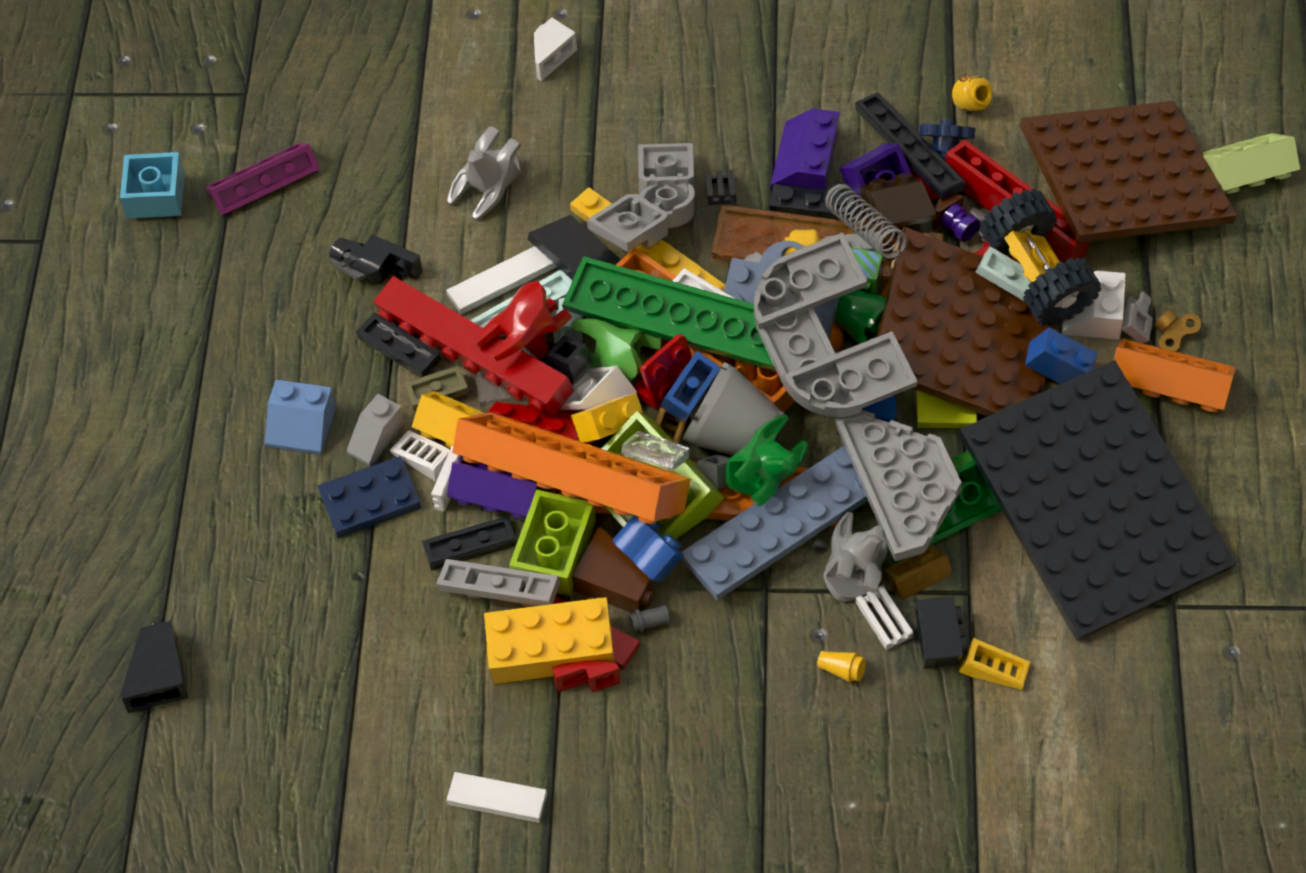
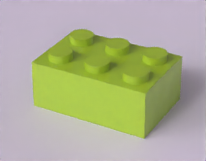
(554, 537)

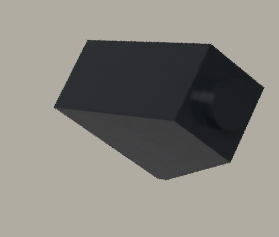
(155, 669)

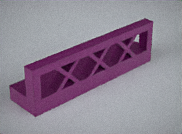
(262, 177)

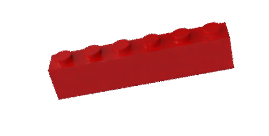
(991, 183)

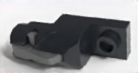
(374, 259)

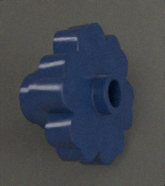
(946, 135)

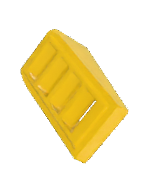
(992, 674)

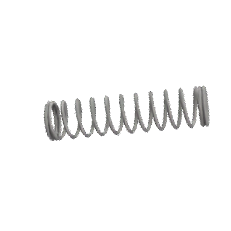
(877, 246)

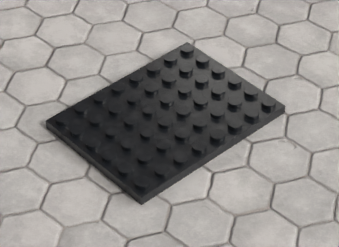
(1096, 499)

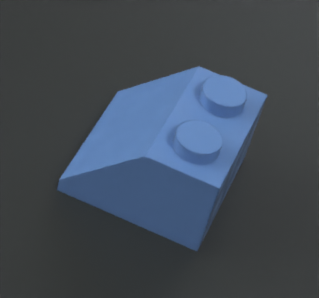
(299, 416)

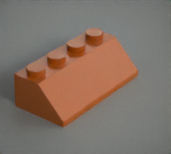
(1175, 375)

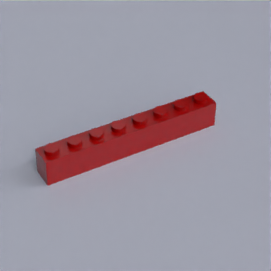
(455, 337)

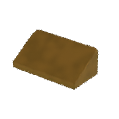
(917, 572)

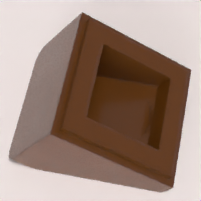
(943, 205)

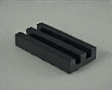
(720, 179)

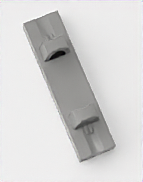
(498, 583)

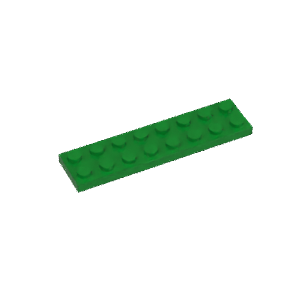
(666, 309)

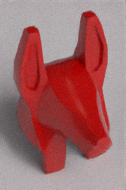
(524, 323)

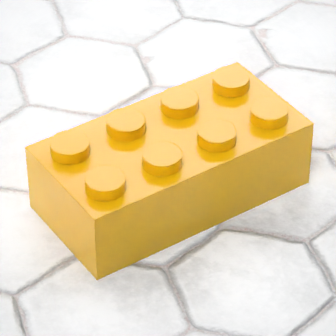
(534, 639)

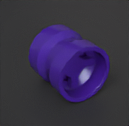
(959, 222)

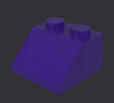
(878, 163)

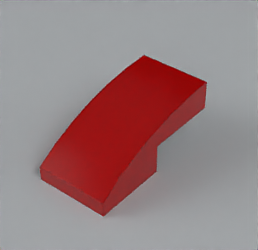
(595, 673)

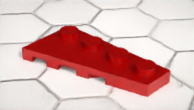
(560, 424)

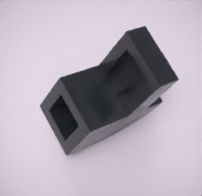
(568, 358)

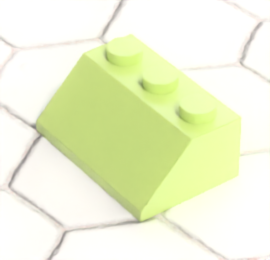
(1253, 161)

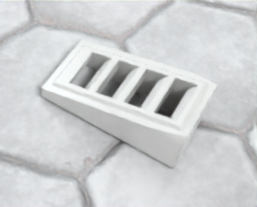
(423, 465)

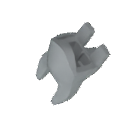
(487, 172)
(854, 560)

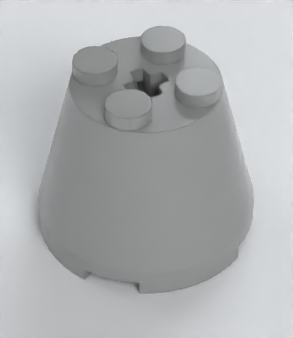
(729, 413)

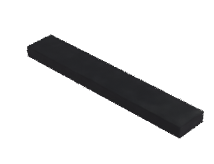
(916, 150)

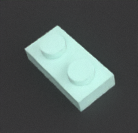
(1003, 272)

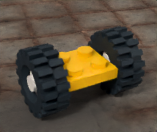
(1056, 287)

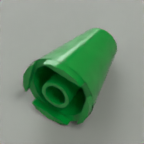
(860, 315)

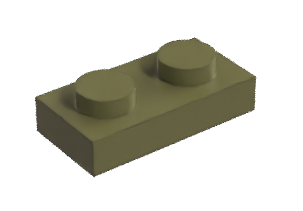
(446, 382)

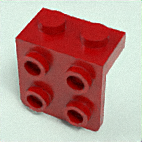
(662, 371)

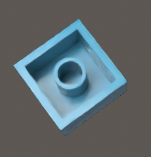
(152, 185)

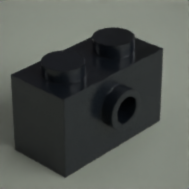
(939, 632)

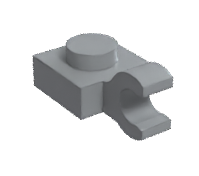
(1136, 320)

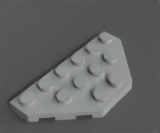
(903, 477)

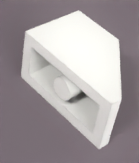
(552, 46)

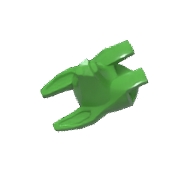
(617, 345)

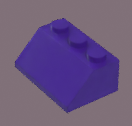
(807, 149)
(491, 489)

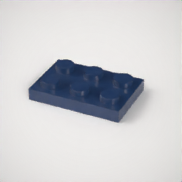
(369, 496)

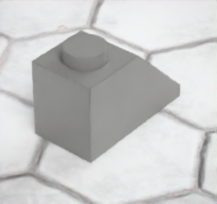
(375, 429)

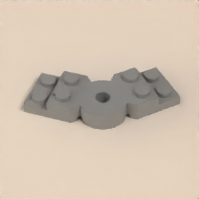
(663, 199)

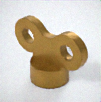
(1175, 328)

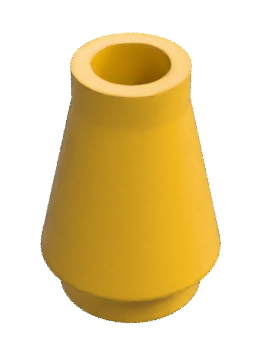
(845, 665)

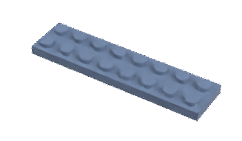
(777, 527)

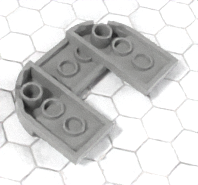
(799, 346)

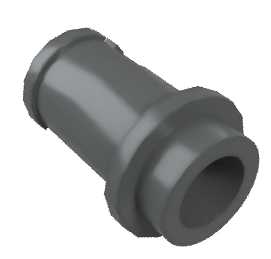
(649, 618)

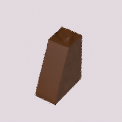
(612, 574)

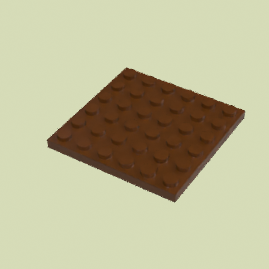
(1126, 171)
(959, 328)

